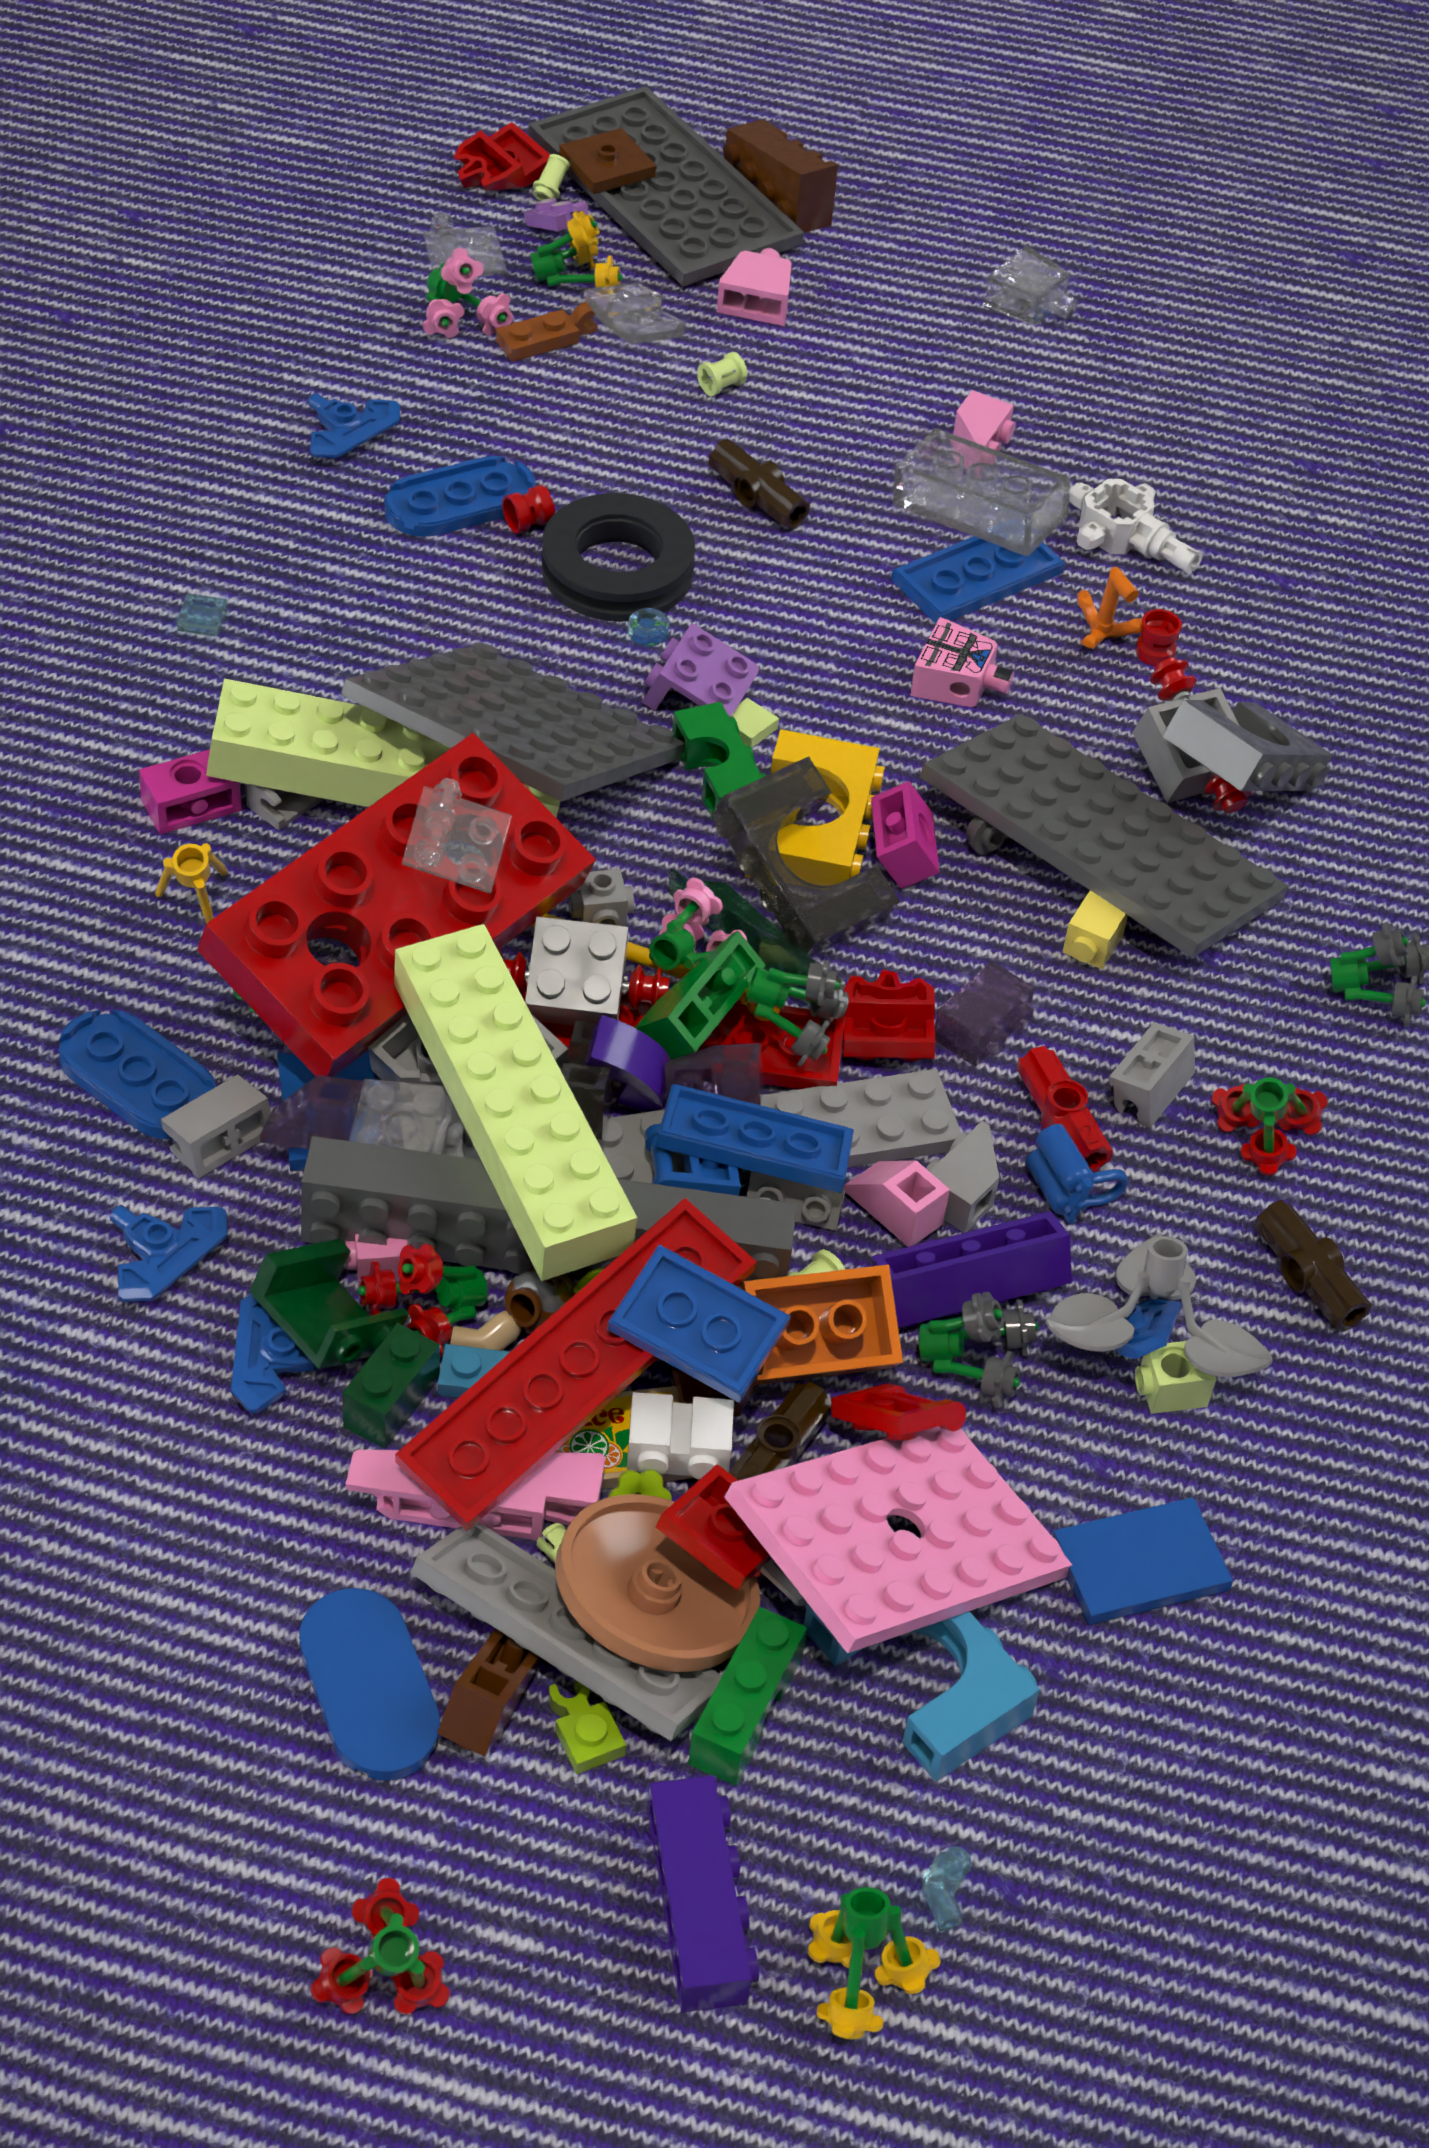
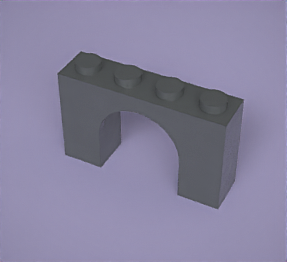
(1251, 756)

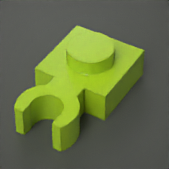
(585, 1730)

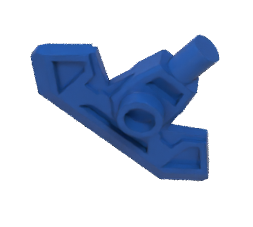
(348, 426)
(164, 1249)
(1152, 1326)
(261, 1353)

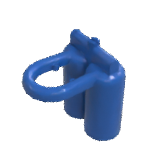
(1066, 1176)

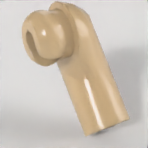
(493, 1335)

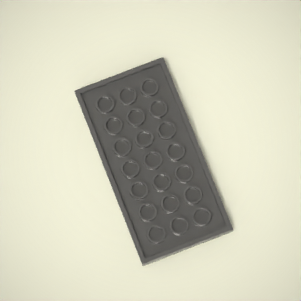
(695, 207)
(1105, 833)

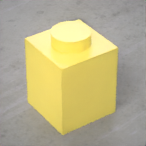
(1094, 931)

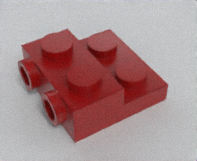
(713, 1531)

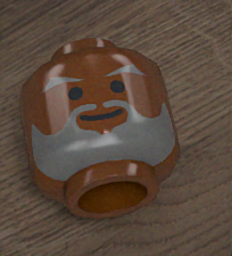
(534, 1301)

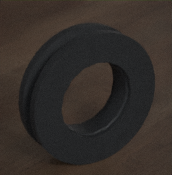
(617, 519)

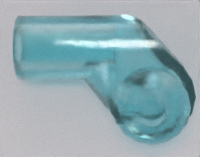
(941, 1884)

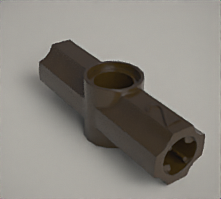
(759, 484)
(1312, 1265)
(787, 1429)

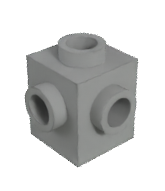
(602, 899)

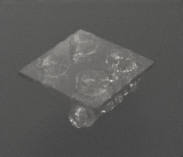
(479, 242)
(456, 837)

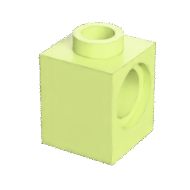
(1172, 1380)

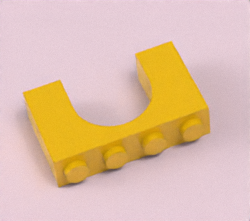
(851, 771)

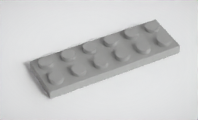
(524, 1602)

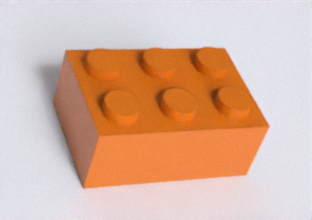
(836, 1323)

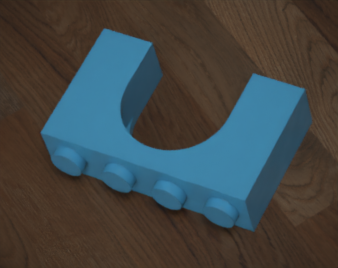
(974, 1712)

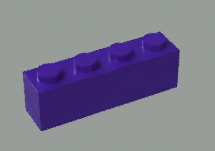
(998, 1259)
(700, 1894)

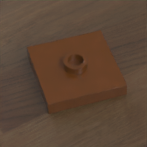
(607, 160)

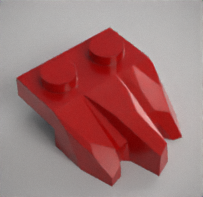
(502, 160)
(889, 1018)

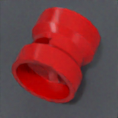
(528, 509)
(1158, 636)

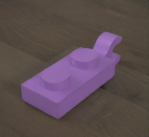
(553, 214)

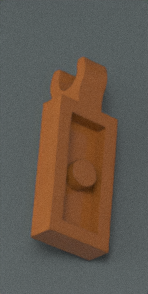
(545, 332)

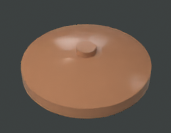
(645, 1591)

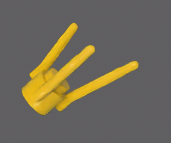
(192, 869)

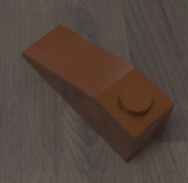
(488, 1693)

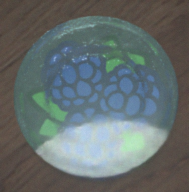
(648, 627)

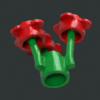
(1269, 1102)
(422, 1272)
(391, 1953)

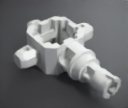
(1135, 528)

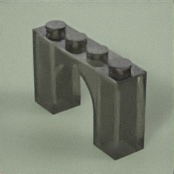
(808, 913)

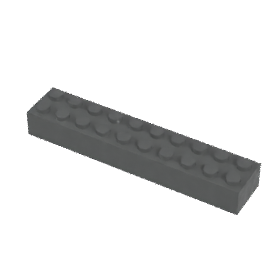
(458, 1211)

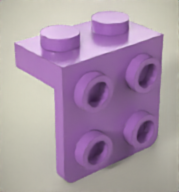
(701, 671)

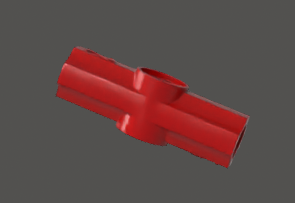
(1063, 1103)

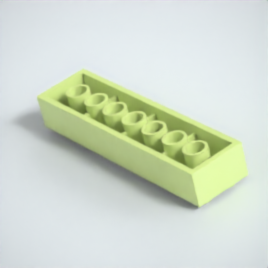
(317, 746)
(514, 1102)

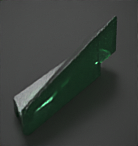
(759, 931)

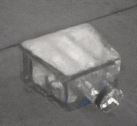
(1029, 288)

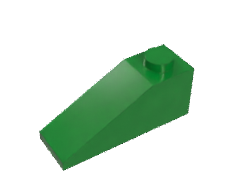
(701, 998)

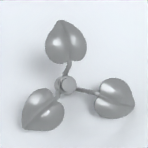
(1160, 1271)

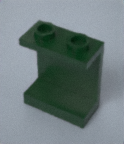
(315, 1309)

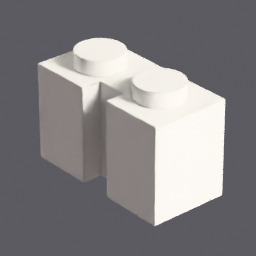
(679, 1435)

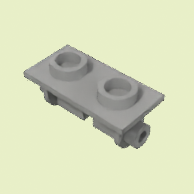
(814, 1204)

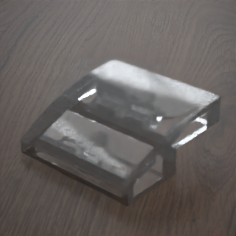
(633, 312)

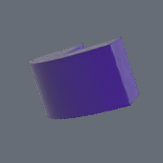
(633, 1060)

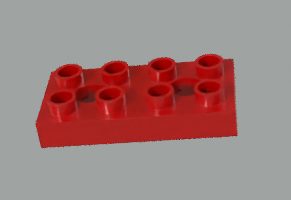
(364, 897)

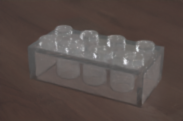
(981, 491)

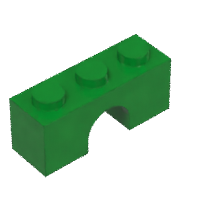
(715, 743)
(738, 1707)

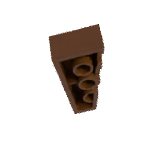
(784, 172)

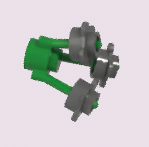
(1393, 950)
(823, 992)
(983, 1319)

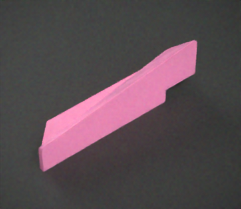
(551, 1493)

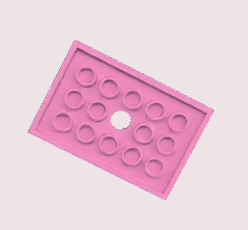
(872, 1584)

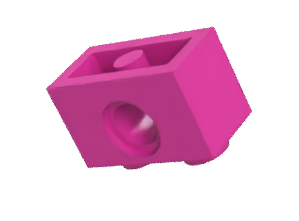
(182, 794)
(905, 835)

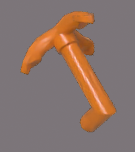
(1102, 622)

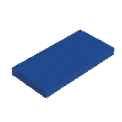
(972, 576)
(755, 1138)

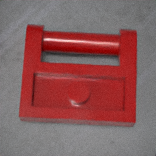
(896, 1411)

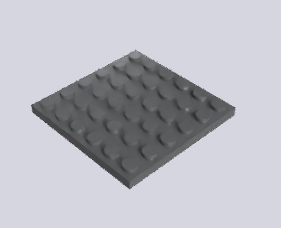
(530, 721)

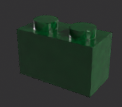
(391, 1385)

